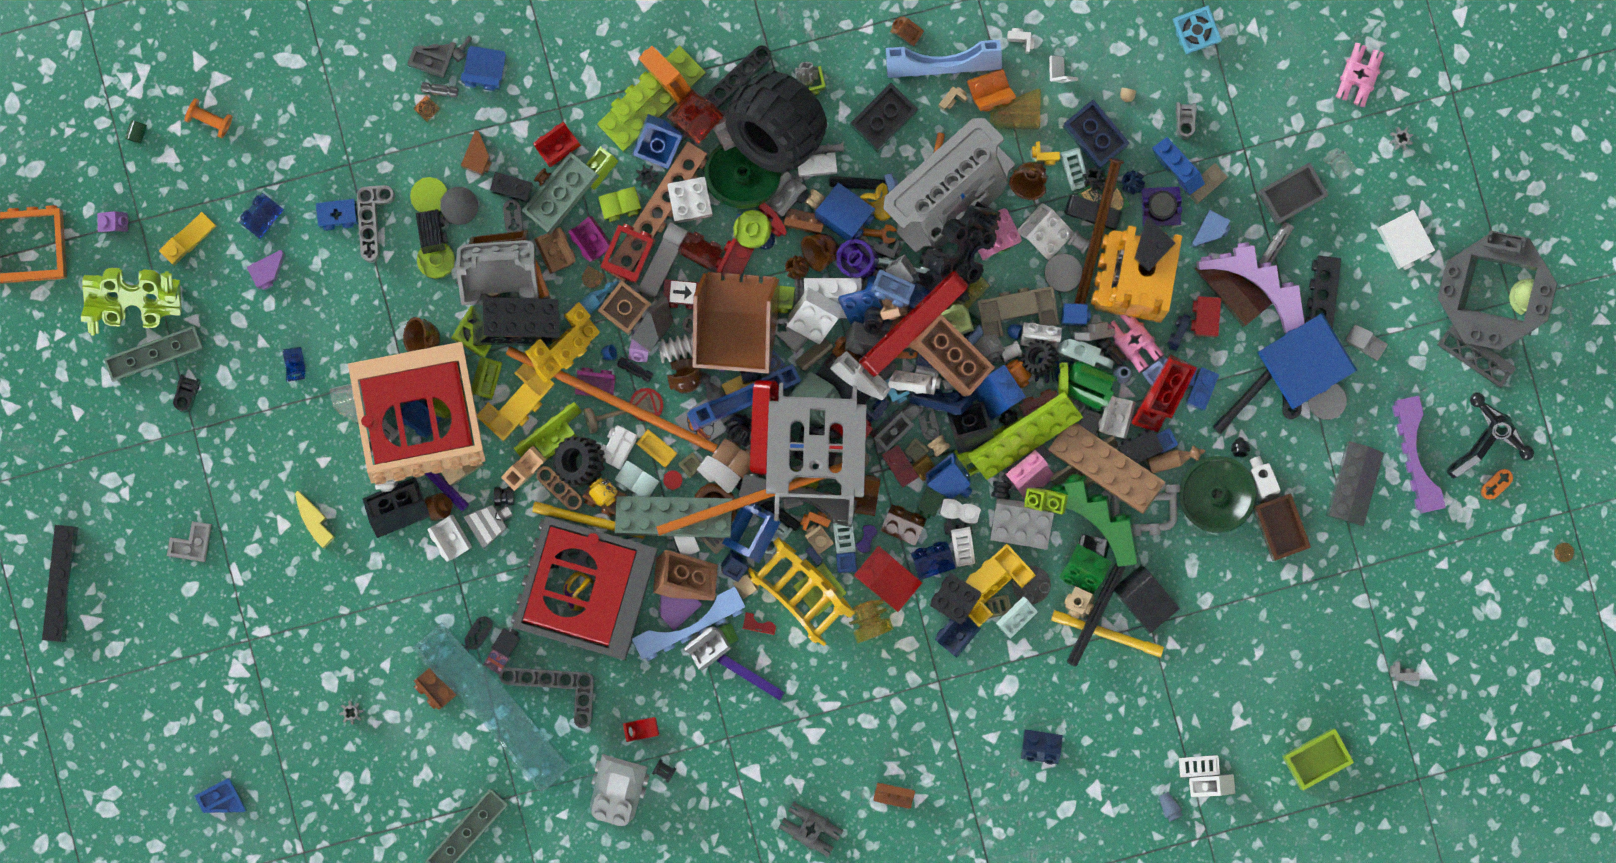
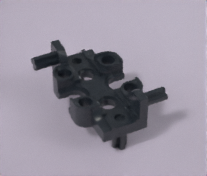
(980, 221)

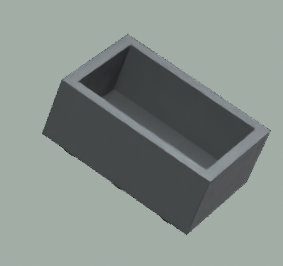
(1293, 194)

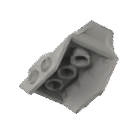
(617, 790)

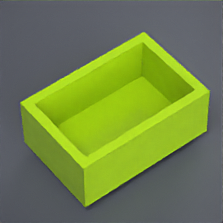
(1317, 759)

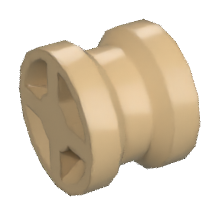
(814, 199)
(939, 445)

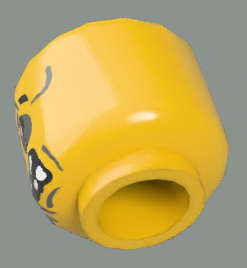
(603, 492)

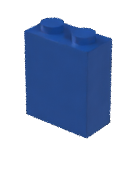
(845, 213)

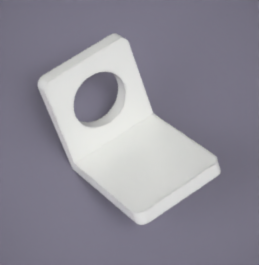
(1057, 70)

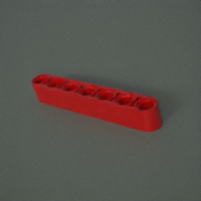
(913, 323)

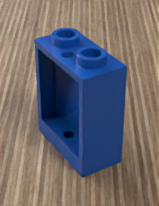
(762, 538)

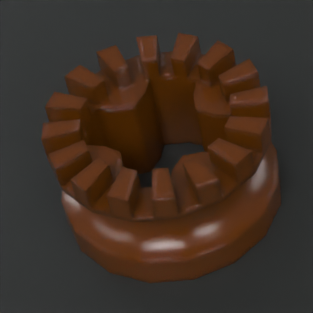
(542, 176)

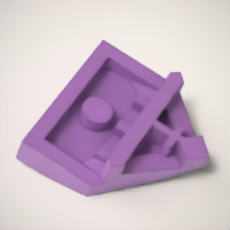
(677, 610)

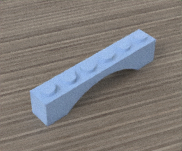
(981, 57)
(651, 642)

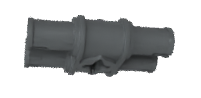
(808, 818)

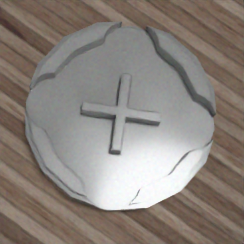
(1063, 272)
(1329, 403)

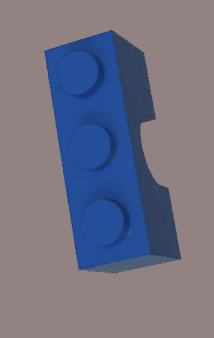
(1173, 159)

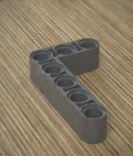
(556, 683)

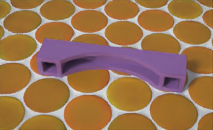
(1409, 415)

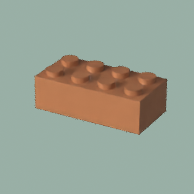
(952, 356)

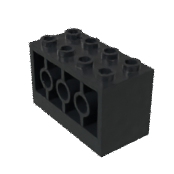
(515, 321)

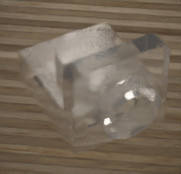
(1340, 163)

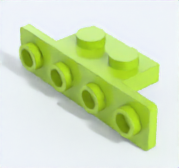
(550, 434)

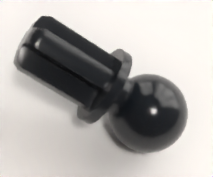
(1112, 351)

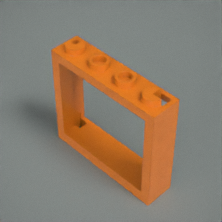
(61, 272)

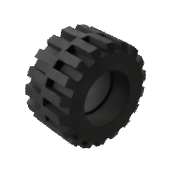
(591, 464)

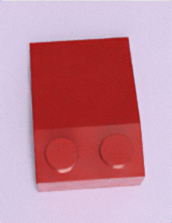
(888, 579)

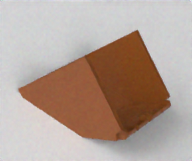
(735, 322)

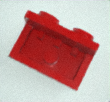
(556, 144)

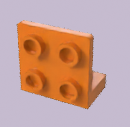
(990, 90)

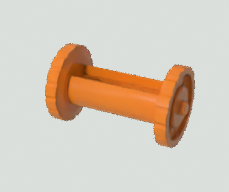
(208, 118)

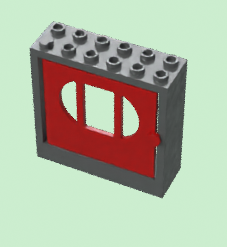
(608, 590)

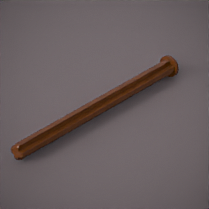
(1098, 230)

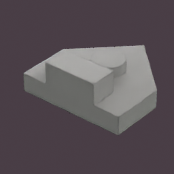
(1093, 332)

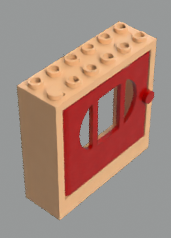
(409, 378)

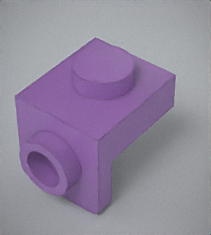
(112, 222)

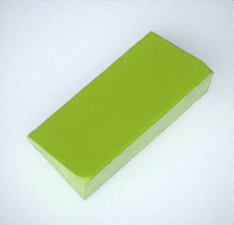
(601, 163)
(486, 377)

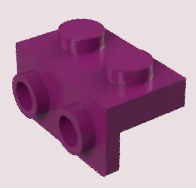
(590, 239)
(602, 380)

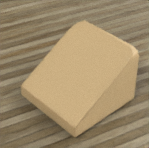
(745, 586)

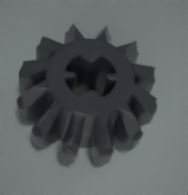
(740, 430)

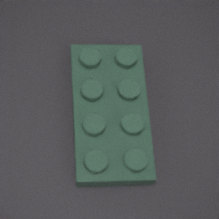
(560, 193)

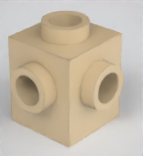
(1079, 596)

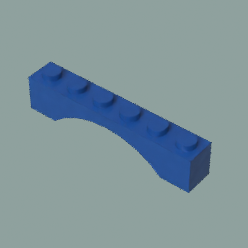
(739, 400)

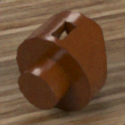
(438, 506)

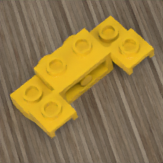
(566, 348)
(519, 406)
(993, 576)

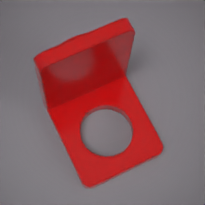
(641, 729)

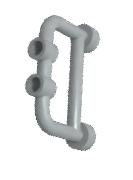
(1154, 529)

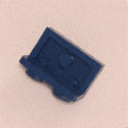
(956, 636)
(1041, 747)

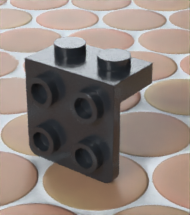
(955, 599)

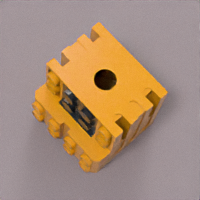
(1126, 285)

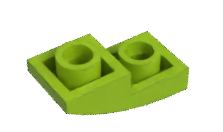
(1045, 500)

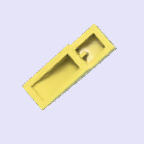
(313, 520)

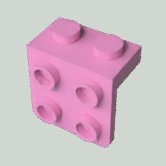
(1006, 235)
(1030, 473)

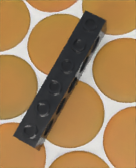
(1332, 267)

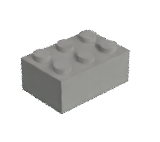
(1021, 524)

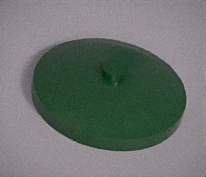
(738, 180)
(1218, 494)

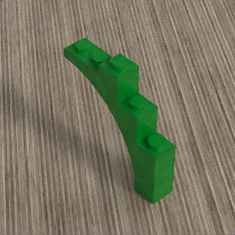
(1097, 509)

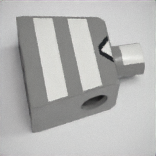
(488, 523)

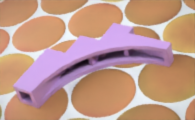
(1244, 262)

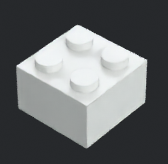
(814, 315)

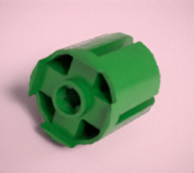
(1090, 385)

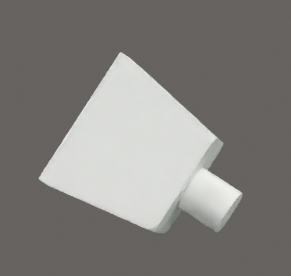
(1266, 487)

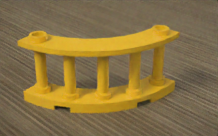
(815, 578)

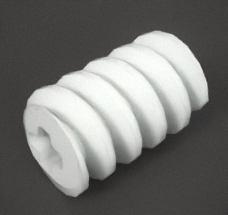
(676, 348)

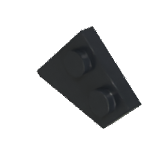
(1152, 245)

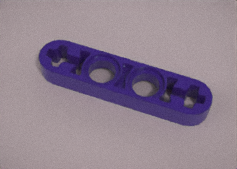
(751, 677)

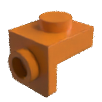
(819, 518)

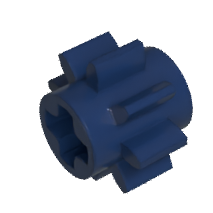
(1133, 182)

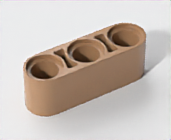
(566, 495)

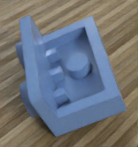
(892, 288)

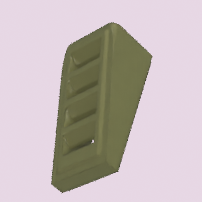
(1005, 598)

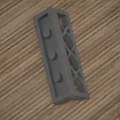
(1483, 352)

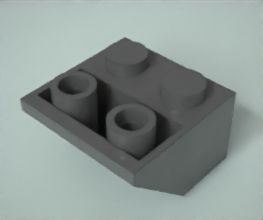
(654, 324)

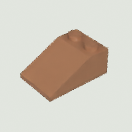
(684, 577)

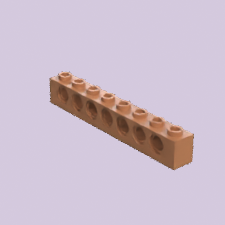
(688, 153)

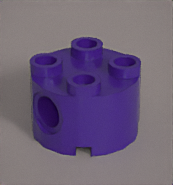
(857, 258)

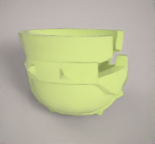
(1520, 295)

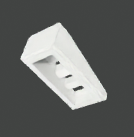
(963, 547)
(1215, 760)

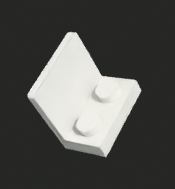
(689, 200)
(1045, 231)

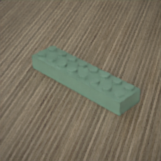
(153, 353)
(469, 829)

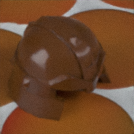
(1029, 181)
(819, 250)
(420, 335)
(686, 377)

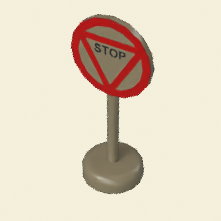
(643, 398)

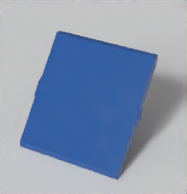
(1307, 361)

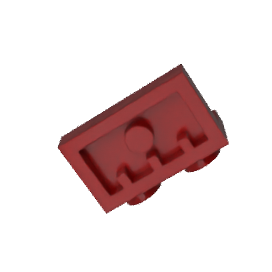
(734, 258)

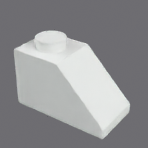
(1212, 785)

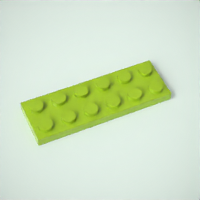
(1025, 436)

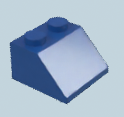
(657, 141)

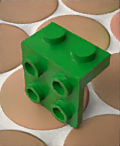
(1085, 569)

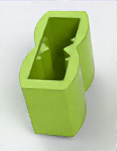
(620, 204)

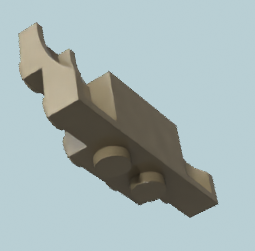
(1018, 305)

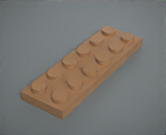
(1107, 467)

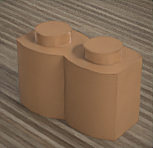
(733, 457)

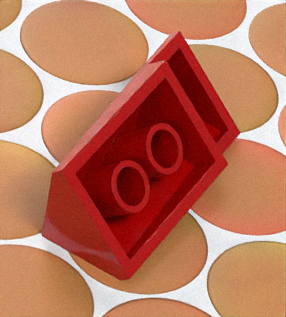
(1164, 394)

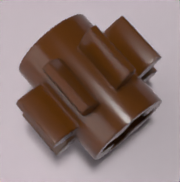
(796, 267)

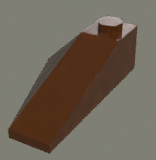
(1238, 295)

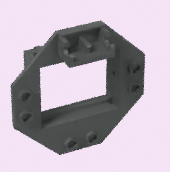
(1489, 329)

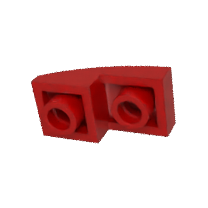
(776, 224)

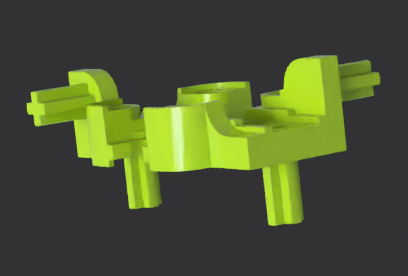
(112, 309)

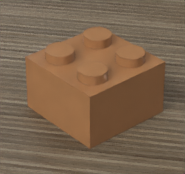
(624, 307)

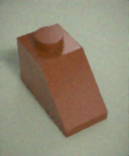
(477, 156)

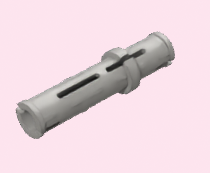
(1277, 243)

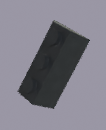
(841, 386)
(396, 508)

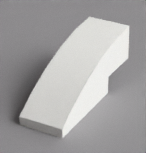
(854, 374)

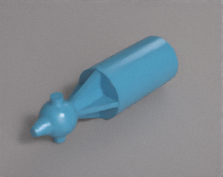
(595, 299)

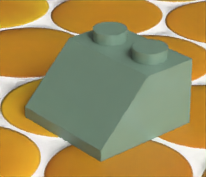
(815, 387)

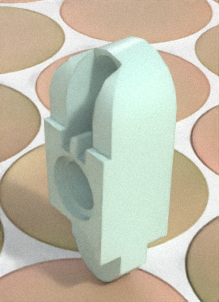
(1084, 352)

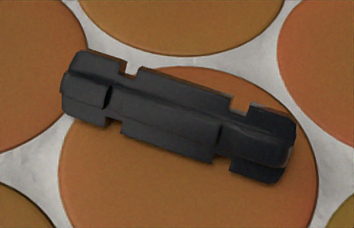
(635, 369)

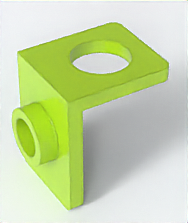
(816, 90)

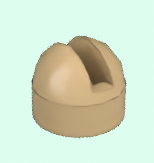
(1127, 95)

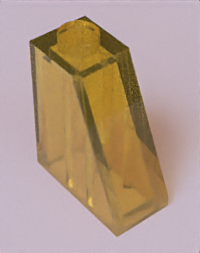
(1020, 113)

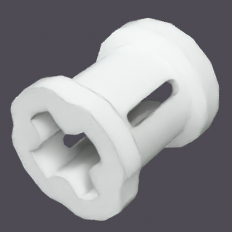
(1011, 351)

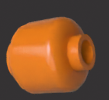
(1019, 372)

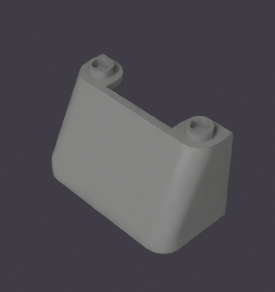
(496, 269)

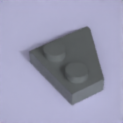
(432, 59)

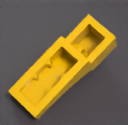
(187, 239)

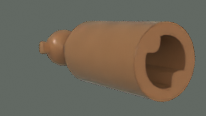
(1172, 459)

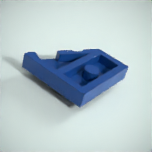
(220, 799)

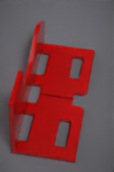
(752, 624)

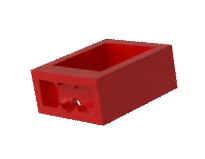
(619, 271)

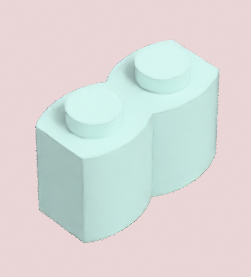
(635, 480)

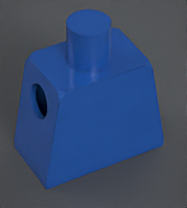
(950, 478)

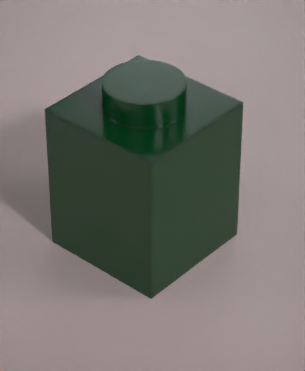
(930, 503)

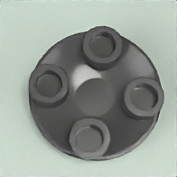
(459, 205)
(1036, 589)

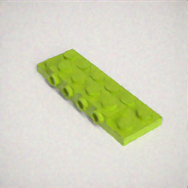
(647, 97)

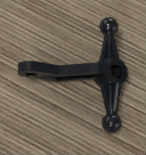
(1488, 437)

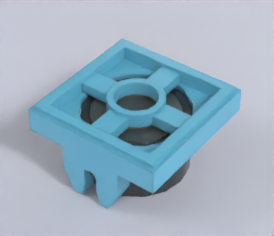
(1197, 30)

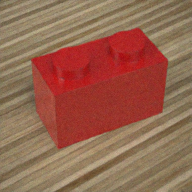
(1206, 316)

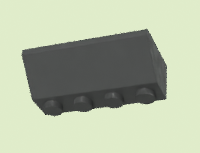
(1355, 483)

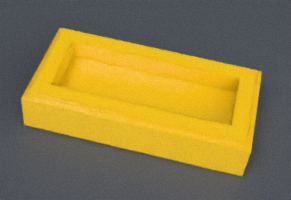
(656, 448)

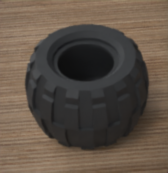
(777, 114)

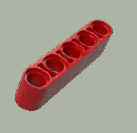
(762, 393)

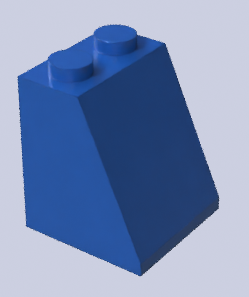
(999, 392)

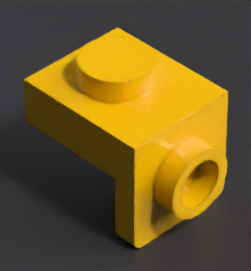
(1048, 158)

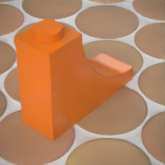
(665, 74)

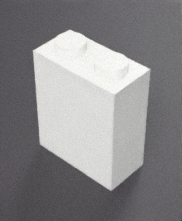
(1406, 240)

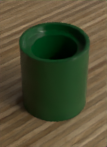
(135, 131)

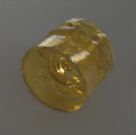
(869, 621)

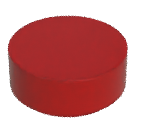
(672, 480)

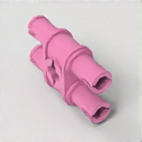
(1366, 83)
(1145, 341)

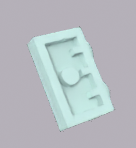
(1016, 617)

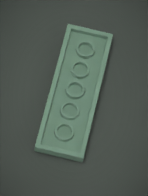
(642, 514)

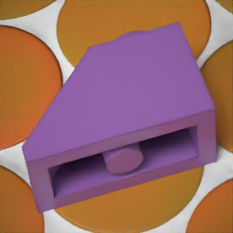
(266, 270)

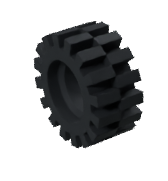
(1048, 362)

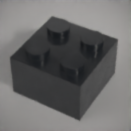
(971, 428)

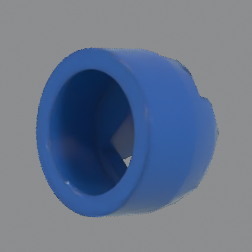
(1015, 331)
(609, 352)

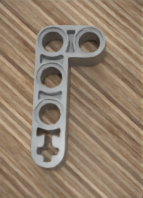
(372, 224)
(662, 260)

